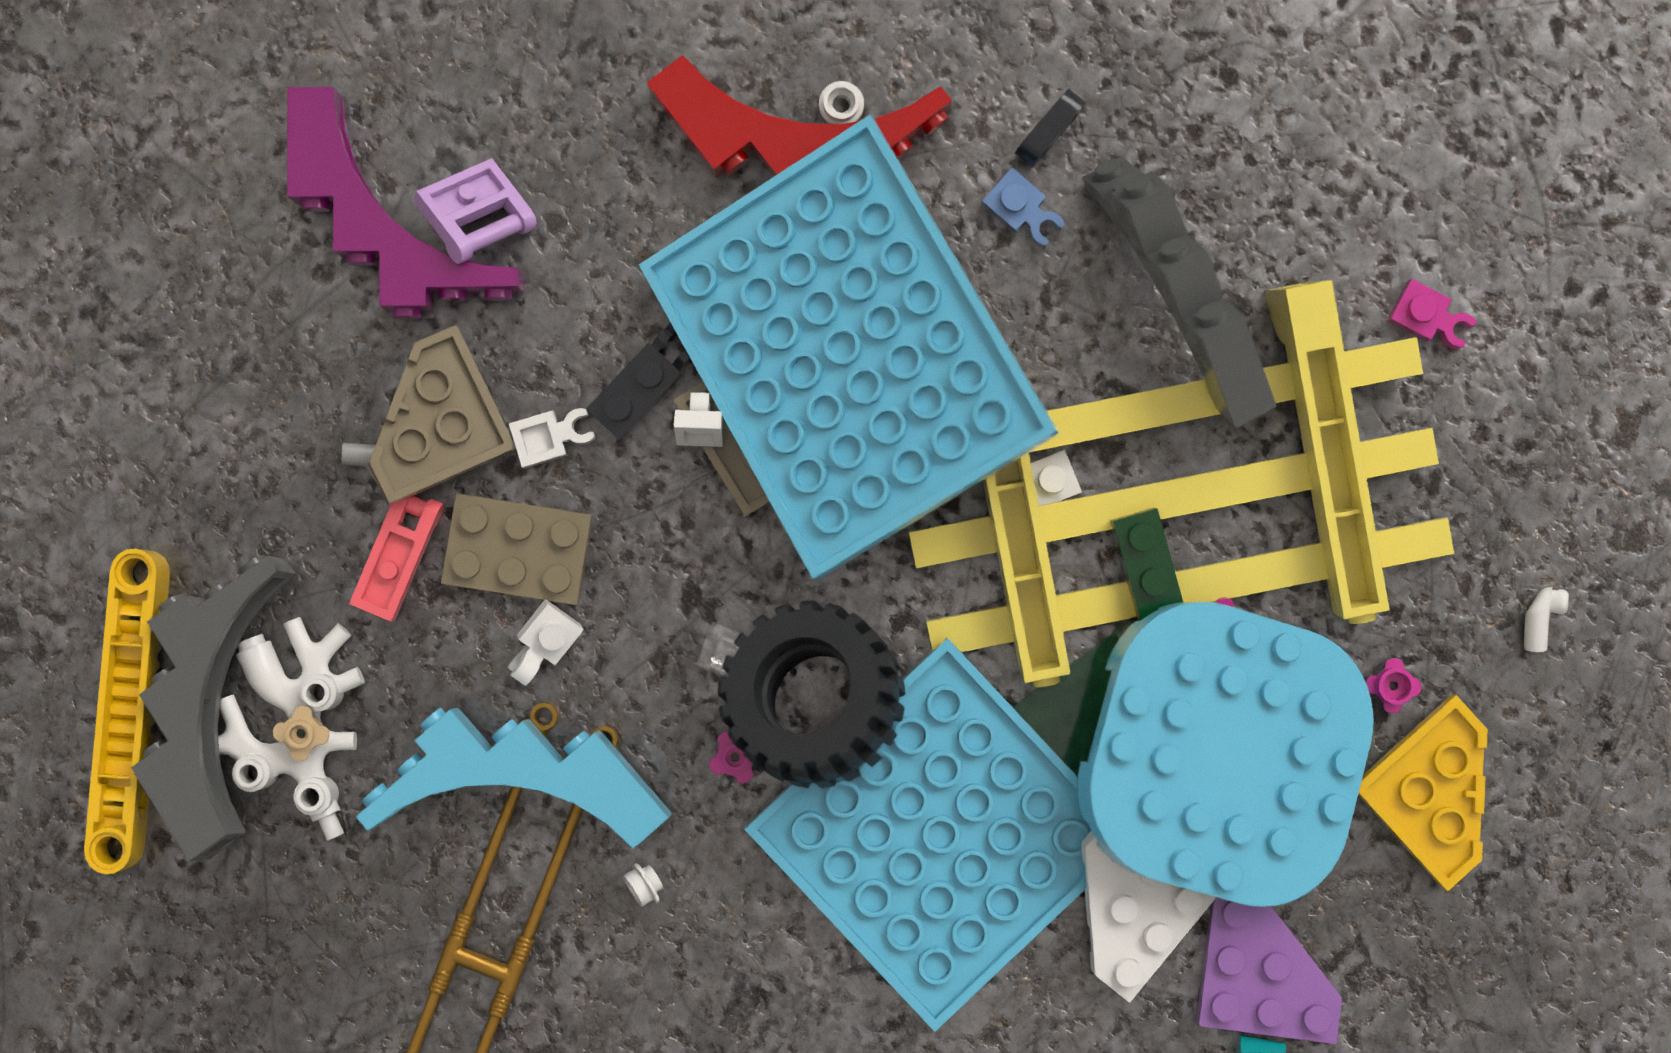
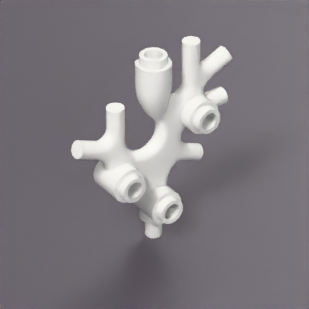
(271, 684)

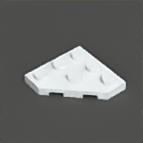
(1133, 920)

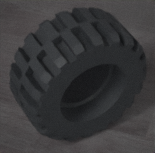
(764, 662)

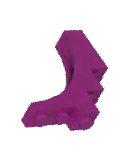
(326, 174)

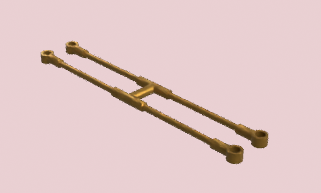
(454, 951)

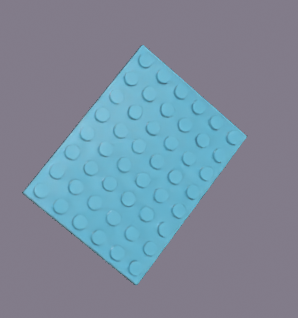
(847, 349)

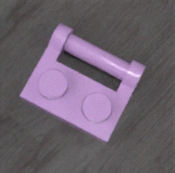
(469, 197)

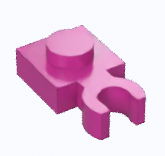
(1424, 312)

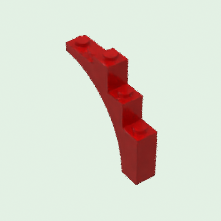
(727, 130)

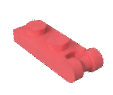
(395, 557)

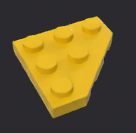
(1434, 791)

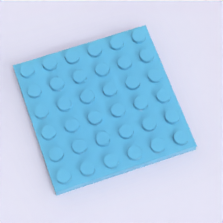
(942, 846)

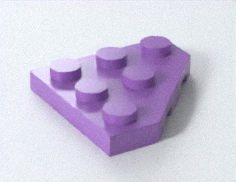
(1263, 978)

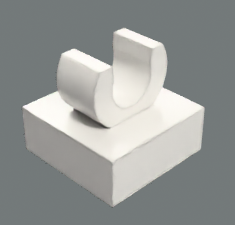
(699, 424)

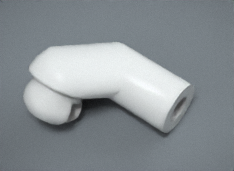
(1538, 616)

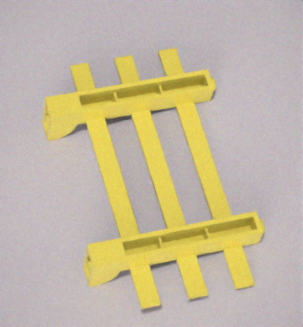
(1332, 467)

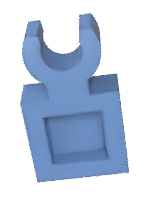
(1017, 203)

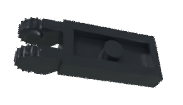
(639, 386)

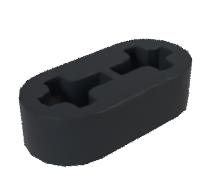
(1051, 127)

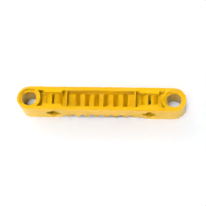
(121, 716)

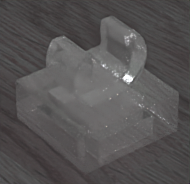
(716, 647)

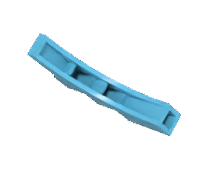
(459, 756)

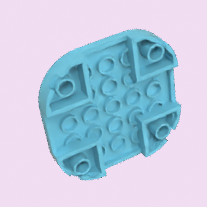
(1227, 753)

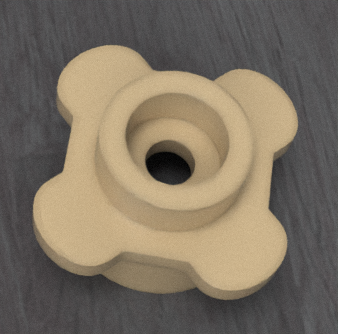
(303, 719)

